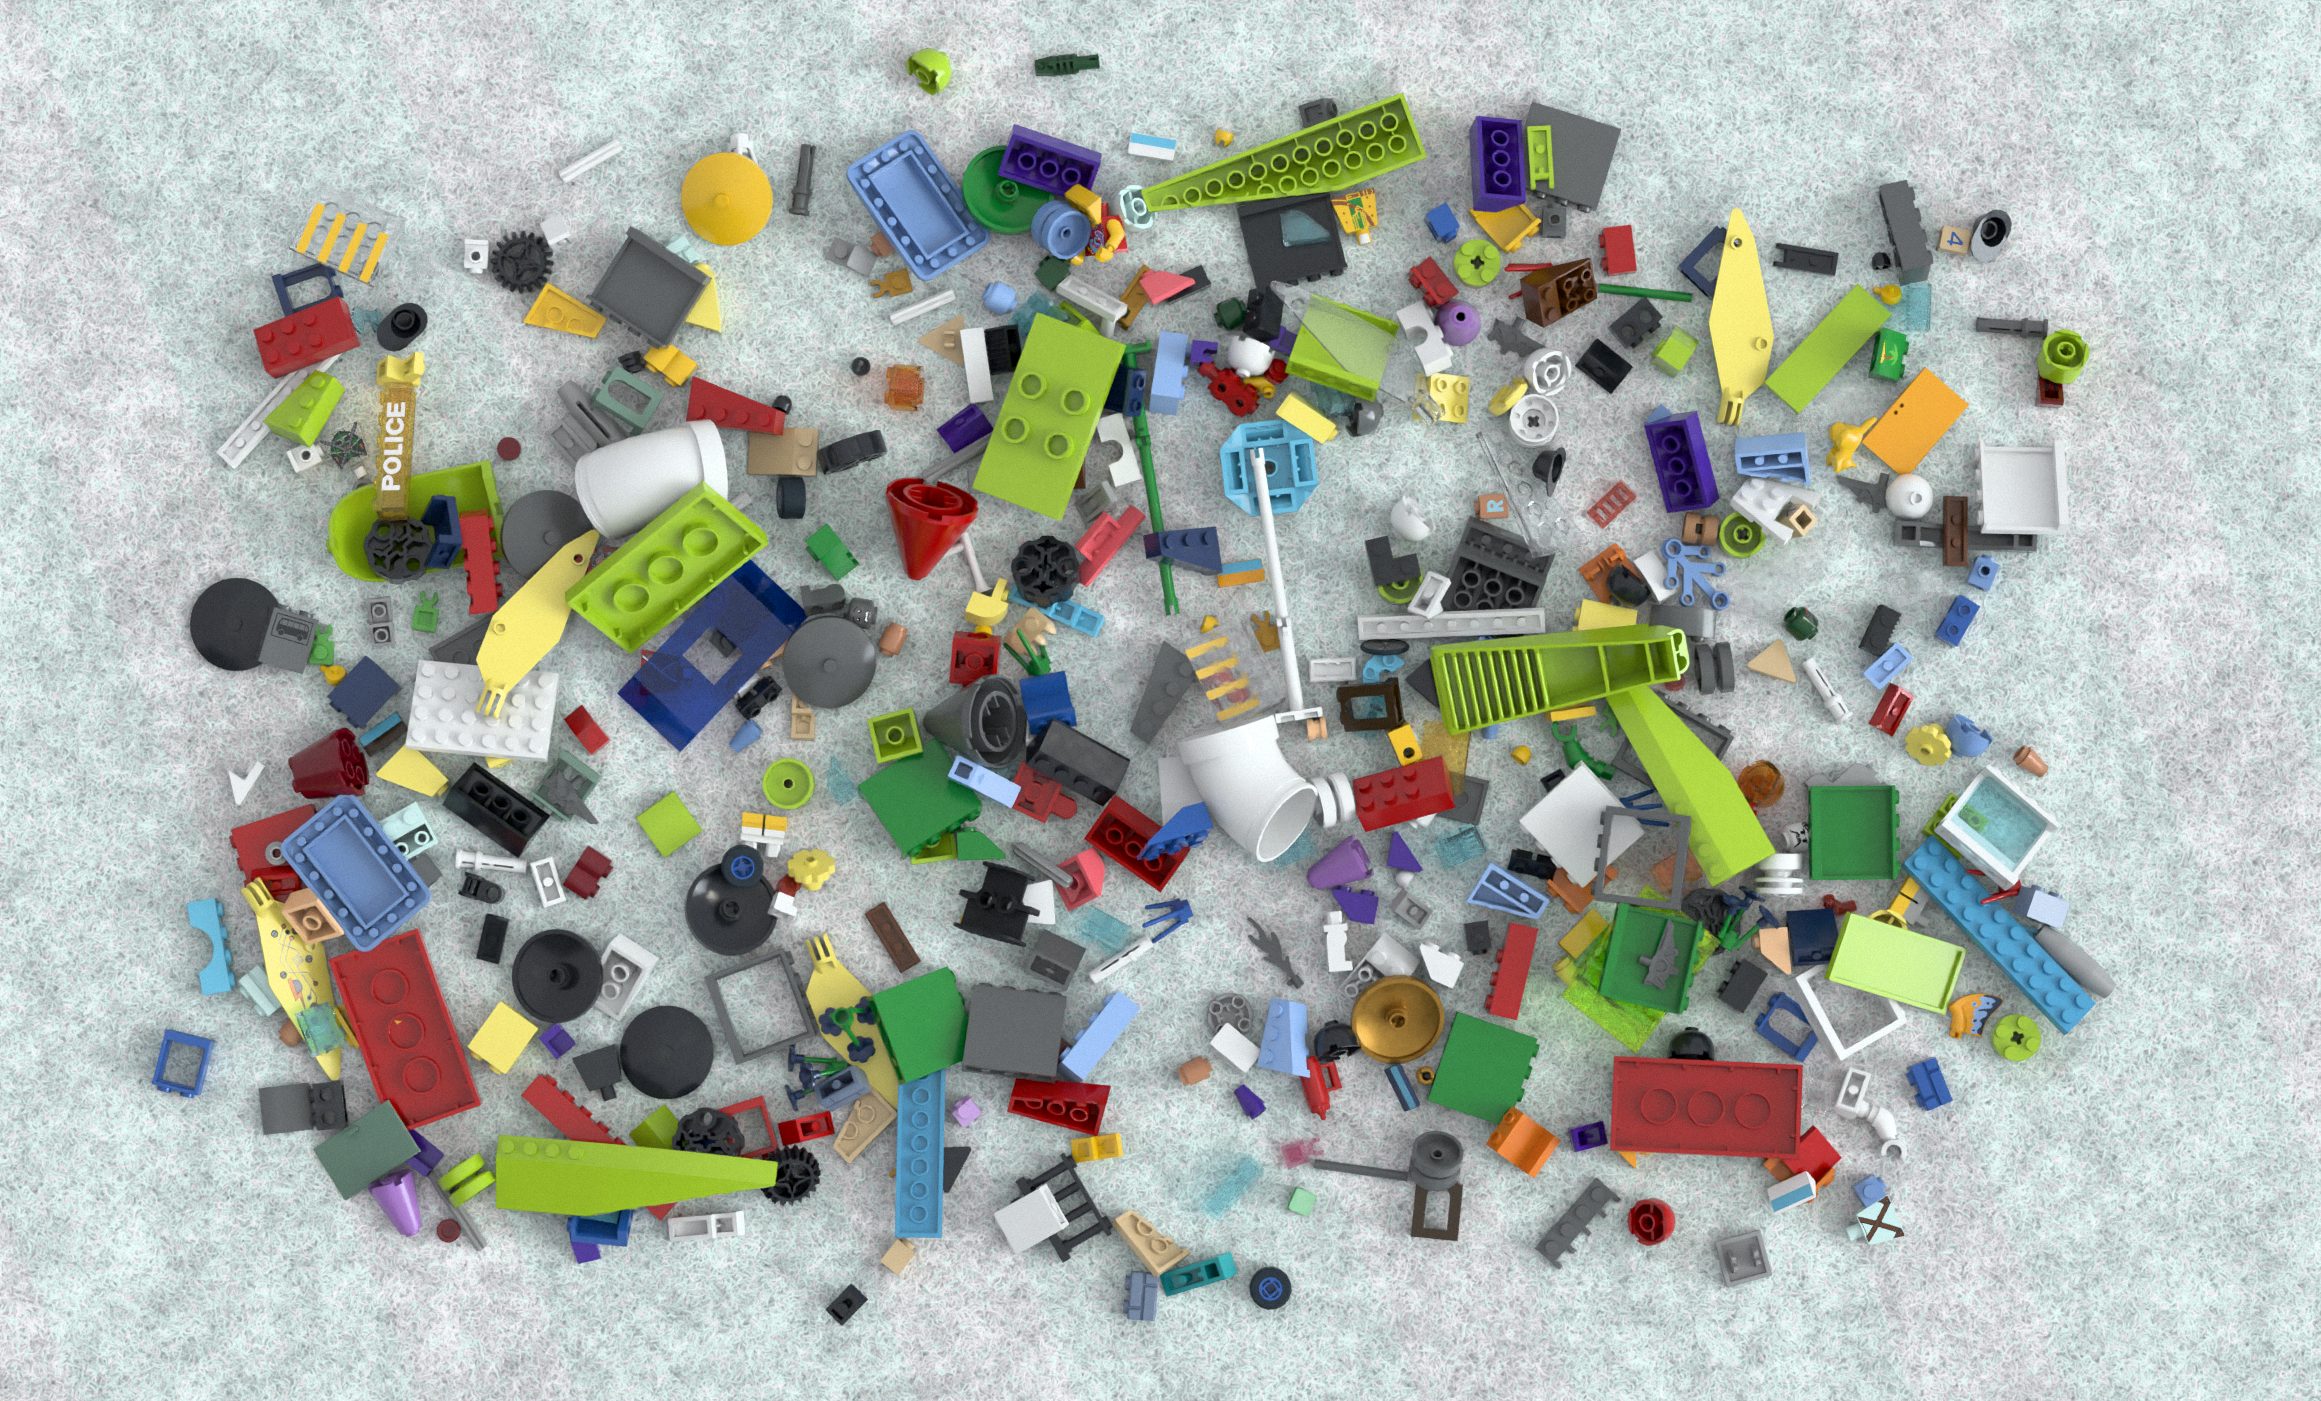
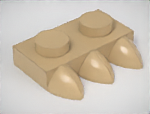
(1031, 626)

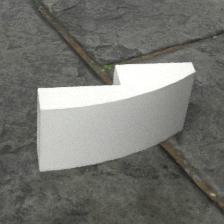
(1653, 574)

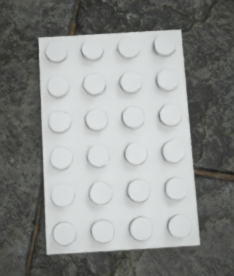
(447, 722)

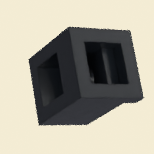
(1471, 930)

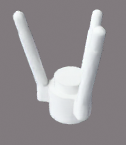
(740, 144)

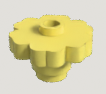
(1928, 744)
(811, 868)

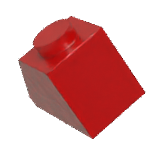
(587, 730)
(806, 1128)

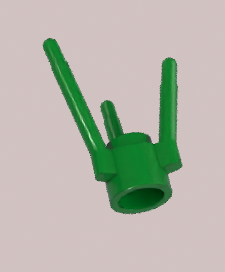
(1037, 665)

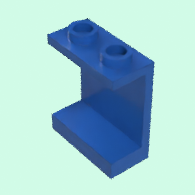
(1047, 698)

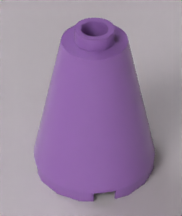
(1454, 331)
(1340, 866)
(399, 1201)

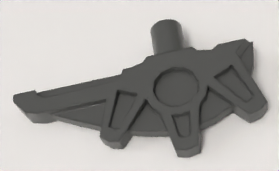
(1512, 339)
(1870, 493)
(566, 795)
(1662, 962)

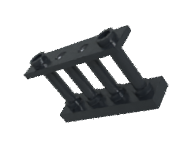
(1064, 1247)

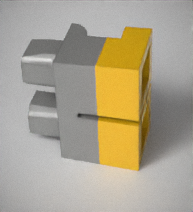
(1909, 910)

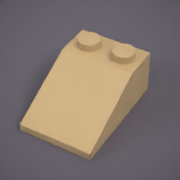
(784, 455)

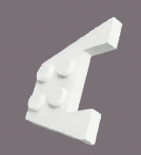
(1763, 501)

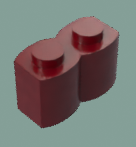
(588, 872)

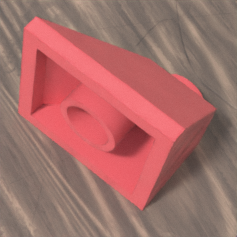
(1162, 285)
(1087, 876)

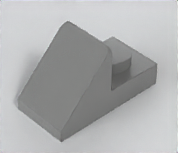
(851, 256)
(1096, 501)
(1410, 909)

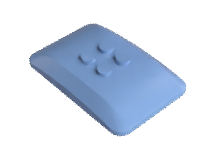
(916, 205)
(356, 871)

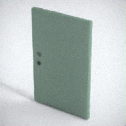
(364, 1155)

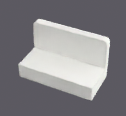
(1234, 1049)

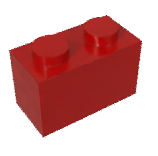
(1618, 250)

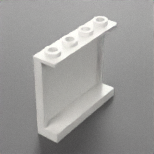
(2021, 489)
(1569, 824)

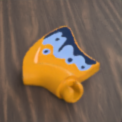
(1972, 1013)

